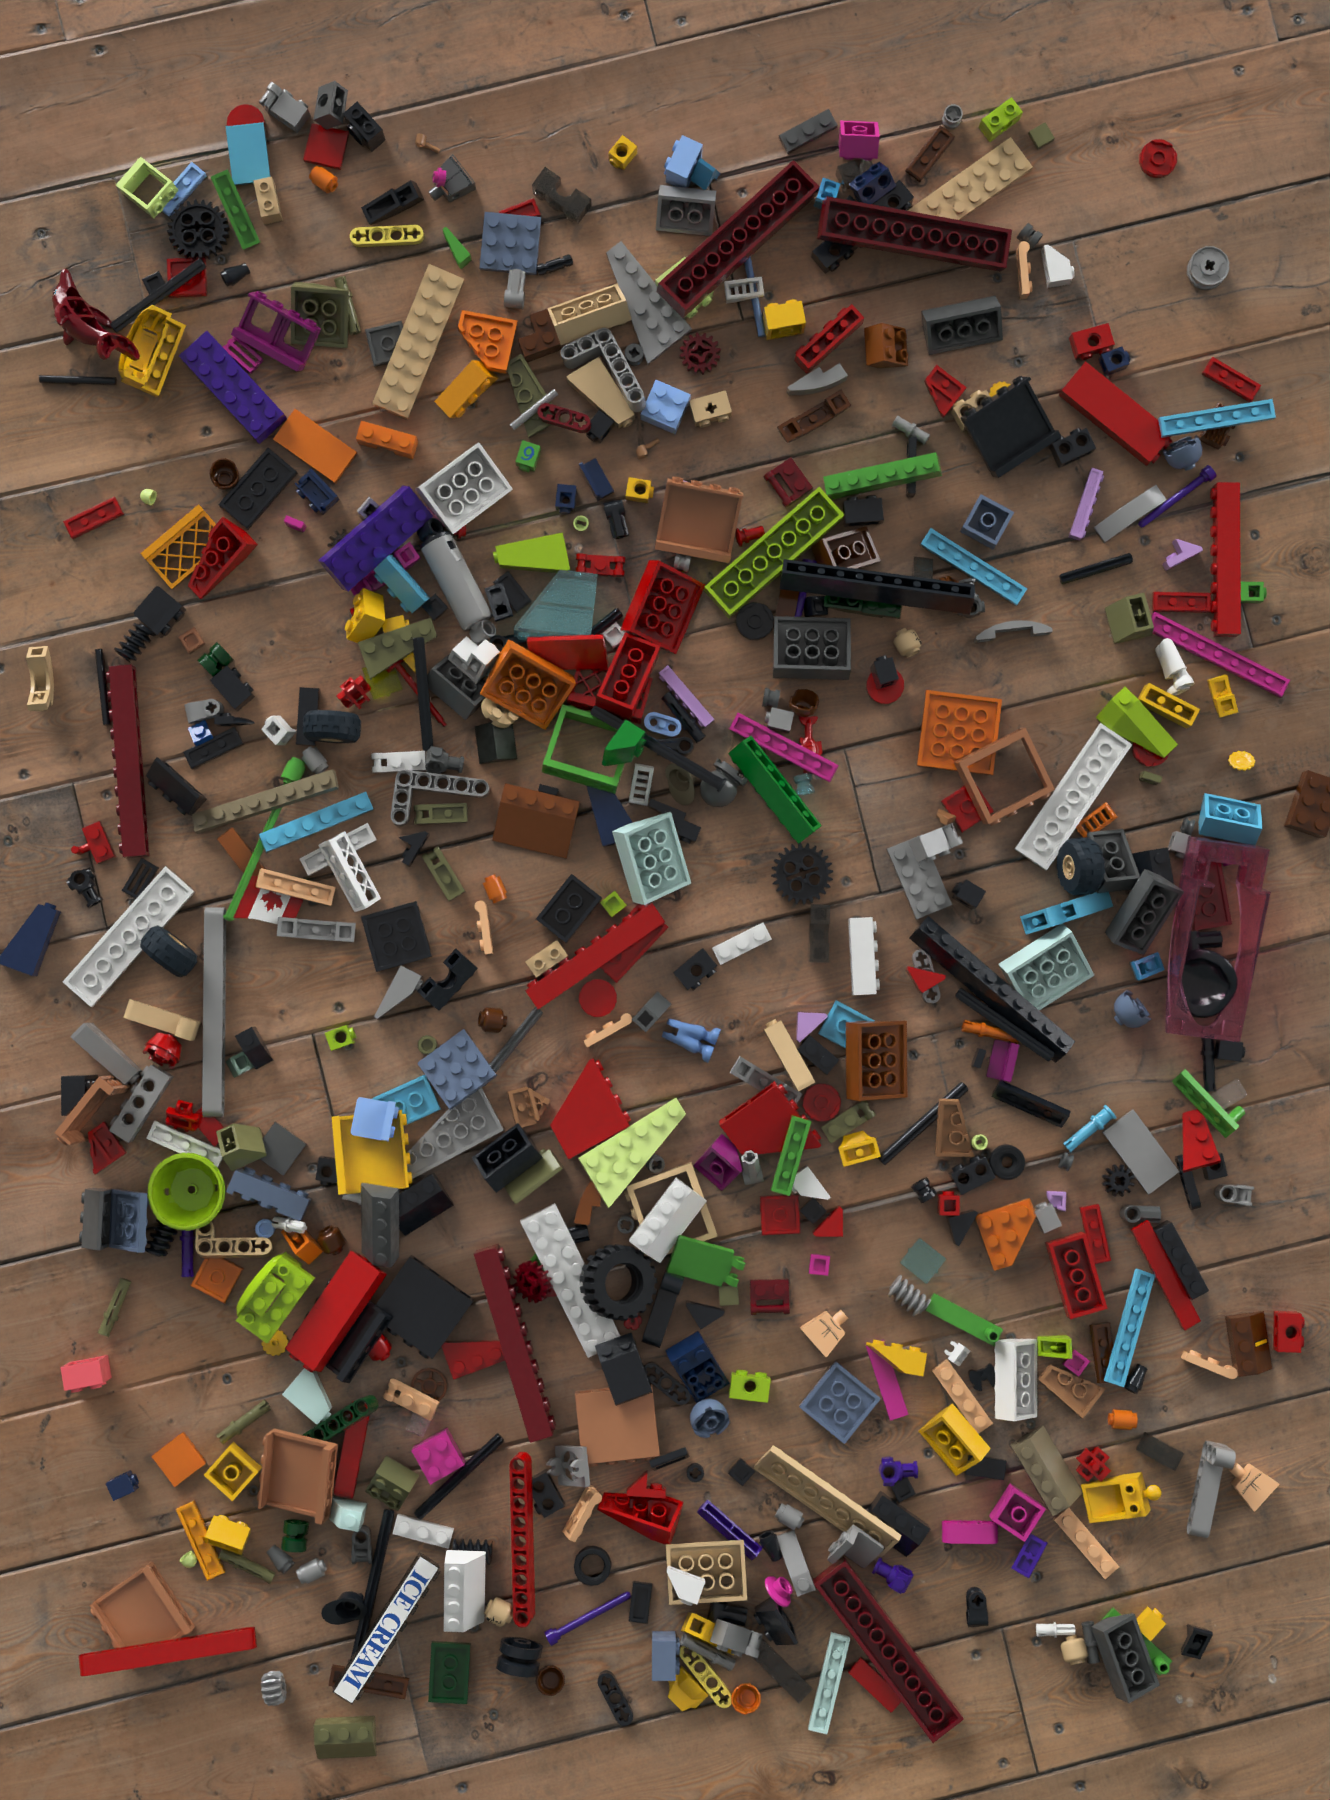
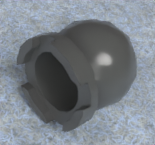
(729, 790)

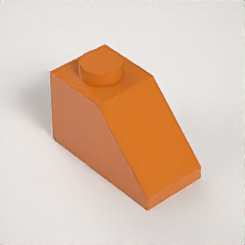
(303, 1245)

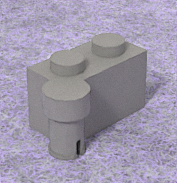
(284, 107)
(934, 843)
(736, 1638)

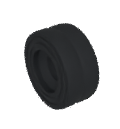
(1014, 1170)

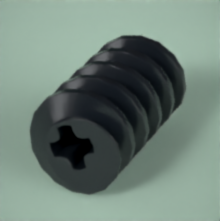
(134, 642)
(161, 1240)
(477, 1547)

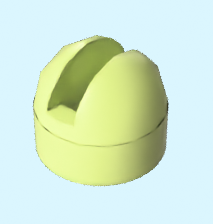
(148, 496)
(580, 527)
(980, 1146)
(188, 1560)

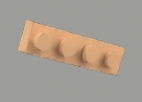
(295, 887)
(962, 1396)
(1086, 1542)

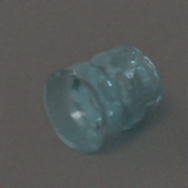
(804, 786)

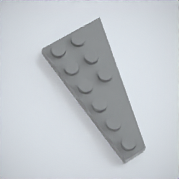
(652, 317)
(454, 1133)

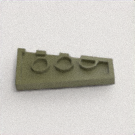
(527, 393)
(388, 648)

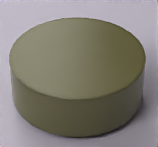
(427, 1044)

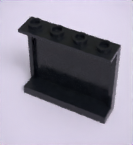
(1009, 427)
(423, 1307)
(358, 1341)

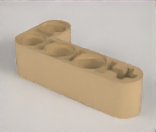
(162, 1019)
(235, 1243)

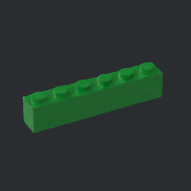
(774, 789)

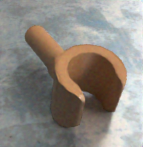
(421, 143)
(642, 449)

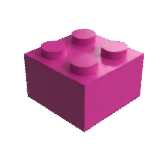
(858, 140)
(438, 1456)
(1017, 1512)

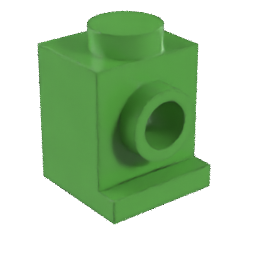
(1258, 590)

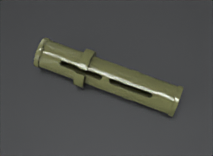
(353, 325)
(106, 1327)
(237, 1426)
(247, 1565)

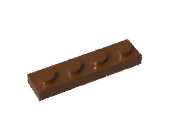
(381, 1684)

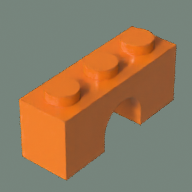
(393, 440)

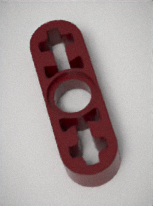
(579, 417)

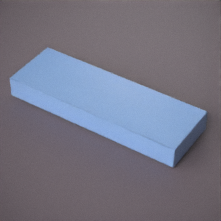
(186, 184)

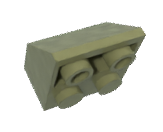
(1129, 618)
(241, 1145)
(392, 1483)

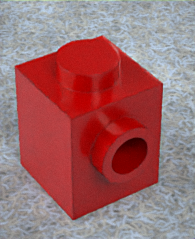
(948, 1204)

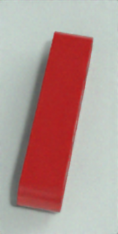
(351, 1458)

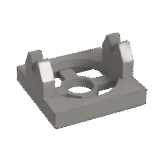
(581, 1466)

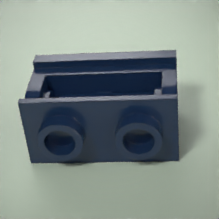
(317, 492)

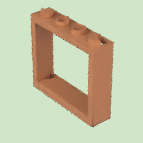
(961, 766)

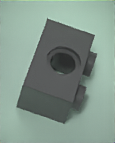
(330, 105)

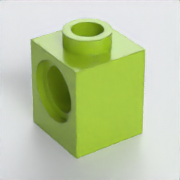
(331, 1037)

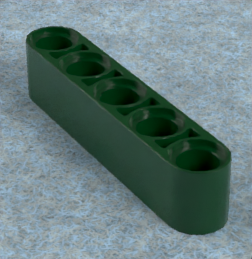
(344, 1419)

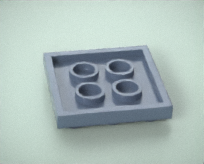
(510, 243)
(457, 1069)
(128, 1220)
(839, 1402)

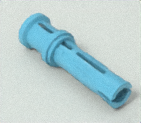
(1097, 1122)

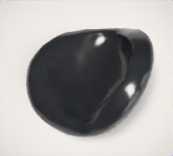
(1208, 982)

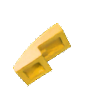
(1222, 695)

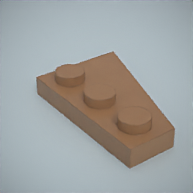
(951, 1131)
(1071, 1390)

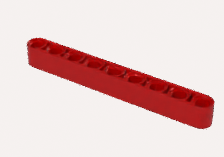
(518, 1547)
(167, 1651)

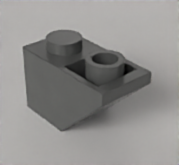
(651, 1011)

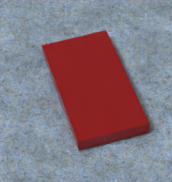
(571, 651)
(621, 964)

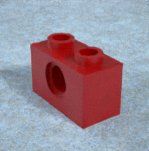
(1100, 334)
(1282, 1321)

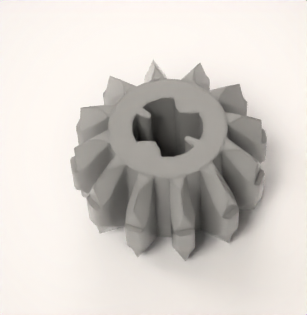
(273, 1688)

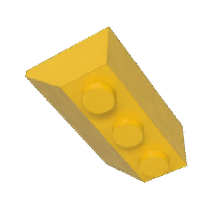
(954, 1439)

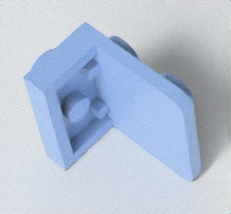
(374, 1119)

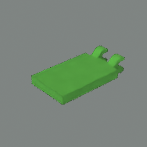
(704, 1262)

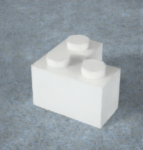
(473, 659)

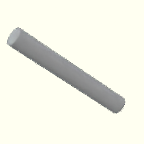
(532, 410)

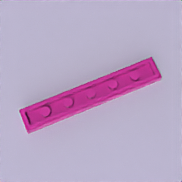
(784, 747)

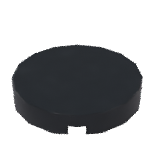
(754, 621)

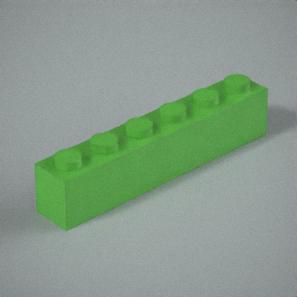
(882, 476)

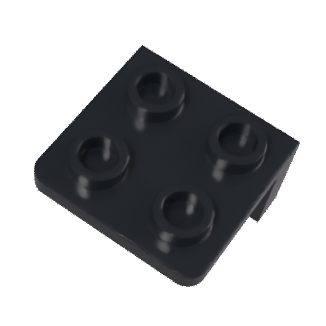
(159, 612)

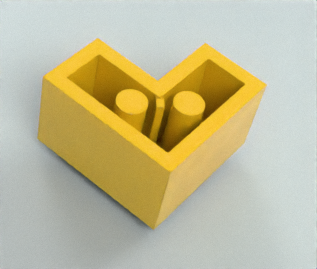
(367, 617)

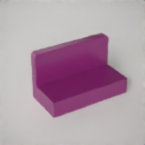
(1002, 1060)

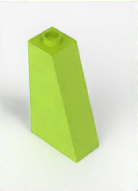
(534, 554)

